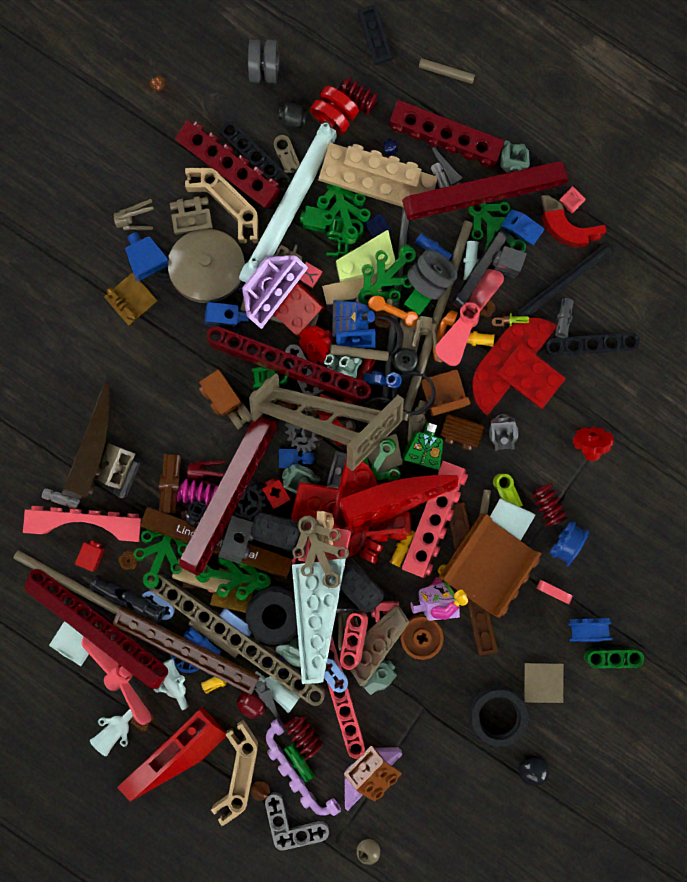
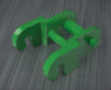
(339, 247)

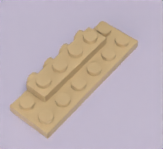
(373, 174)

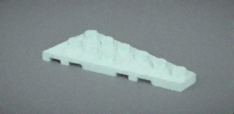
(315, 617)

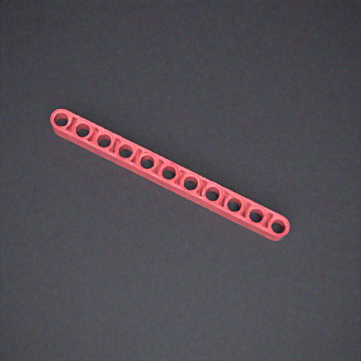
(344, 700)

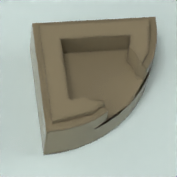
(550, 203)

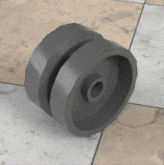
(263, 61)
(432, 274)

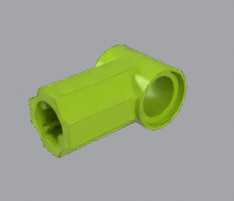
(508, 492)

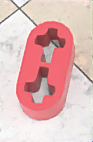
(555, 592)

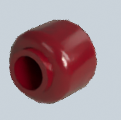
(251, 704)

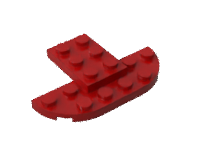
(515, 364)
(316, 498)

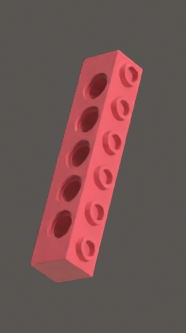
(425, 525)

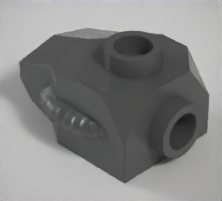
(503, 432)

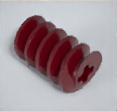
(358, 96)
(549, 505)
(304, 736)

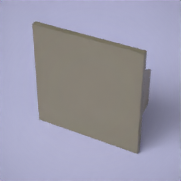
(543, 683)

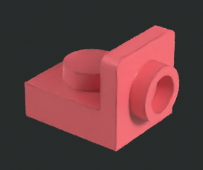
(384, 606)

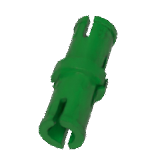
(299, 762)

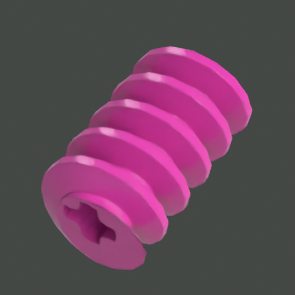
(194, 493)

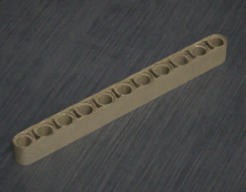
(226, 637)

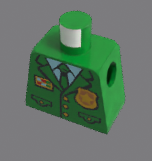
(424, 448)

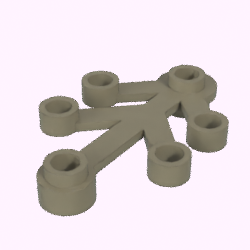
(318, 548)

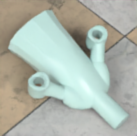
(174, 684)
(280, 693)
(117, 728)

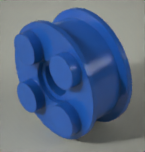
(569, 543)
(590, 630)

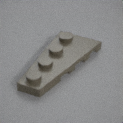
(378, 643)

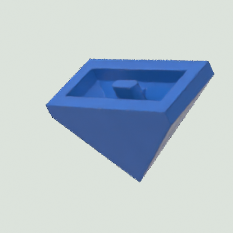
(356, 338)

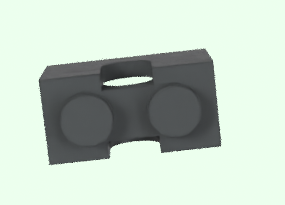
(509, 261)
(230, 548)

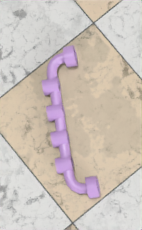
(297, 782)

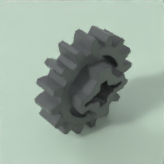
(300, 436)

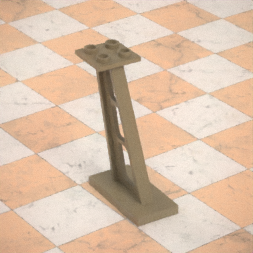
(358, 444)

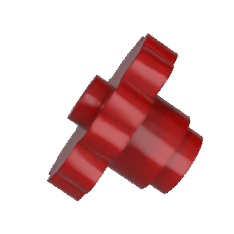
(316, 343)
(593, 442)

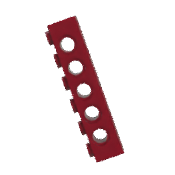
(439, 125)
(188, 136)

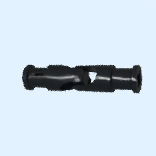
(133, 601)

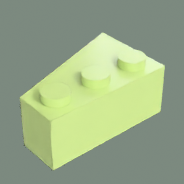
(350, 265)

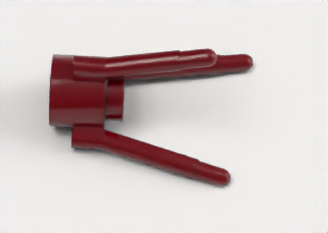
(196, 471)

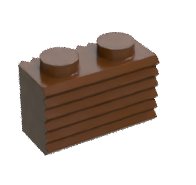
(461, 431)

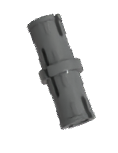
(564, 318)

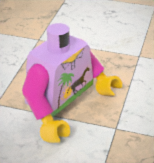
(439, 600)

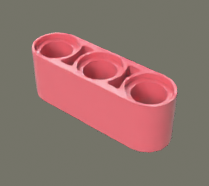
(348, 647)

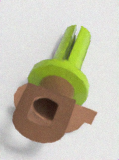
(511, 319)

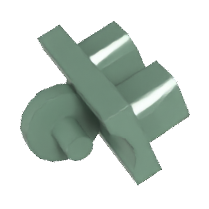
(343, 364)

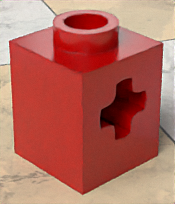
(283, 495)
(90, 555)

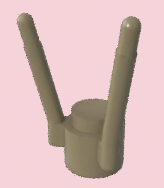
(124, 217)
(424, 326)
(342, 619)

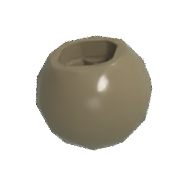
(368, 851)

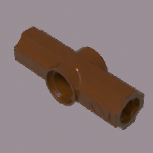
(169, 483)

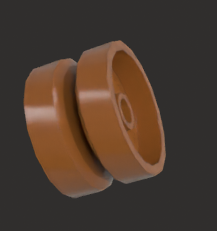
(425, 647)

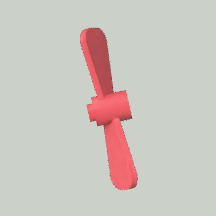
(452, 345)
(117, 678)

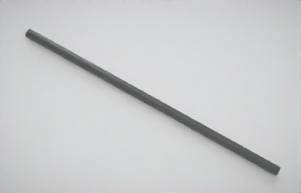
(392, 332)

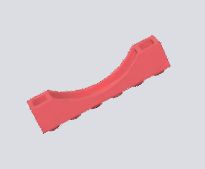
(43, 521)

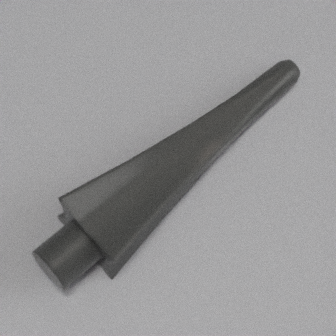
(452, 176)
(265, 695)

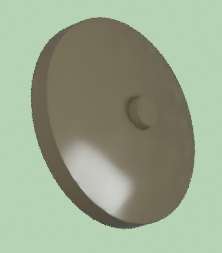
(206, 265)

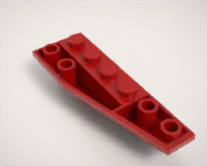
(390, 499)
(178, 753)

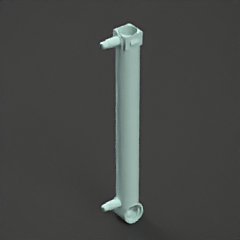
(291, 200)

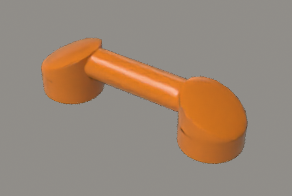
(378, 303)
(449, 319)

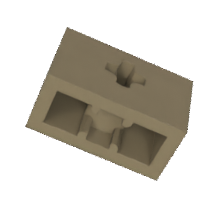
(114, 466)

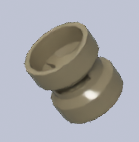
(244, 414)

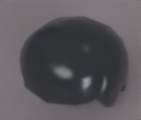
(534, 770)

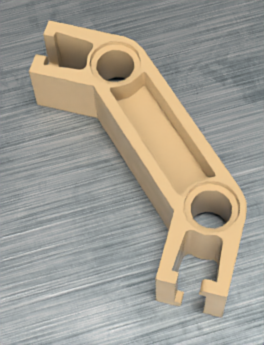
(226, 197)
(241, 776)

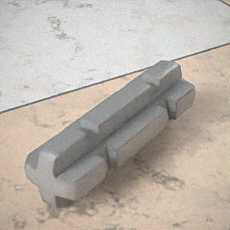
(441, 176)
(60, 499)

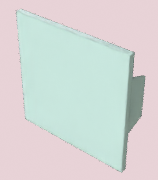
(512, 518)
(68, 643)

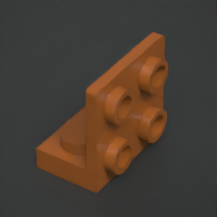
(449, 393)
(372, 774)

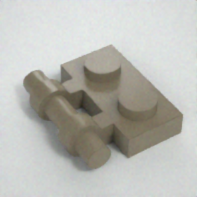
(191, 221)

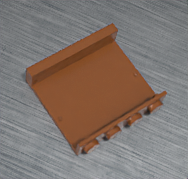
(490, 566)

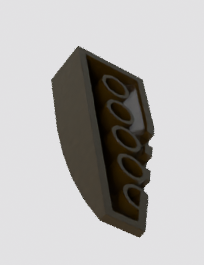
(90, 452)

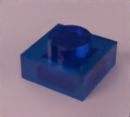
(377, 226)

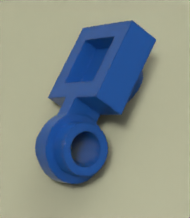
(377, 378)
(290, 456)

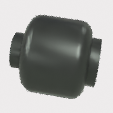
(292, 115)
(406, 367)

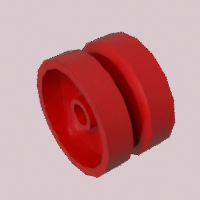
(334, 109)

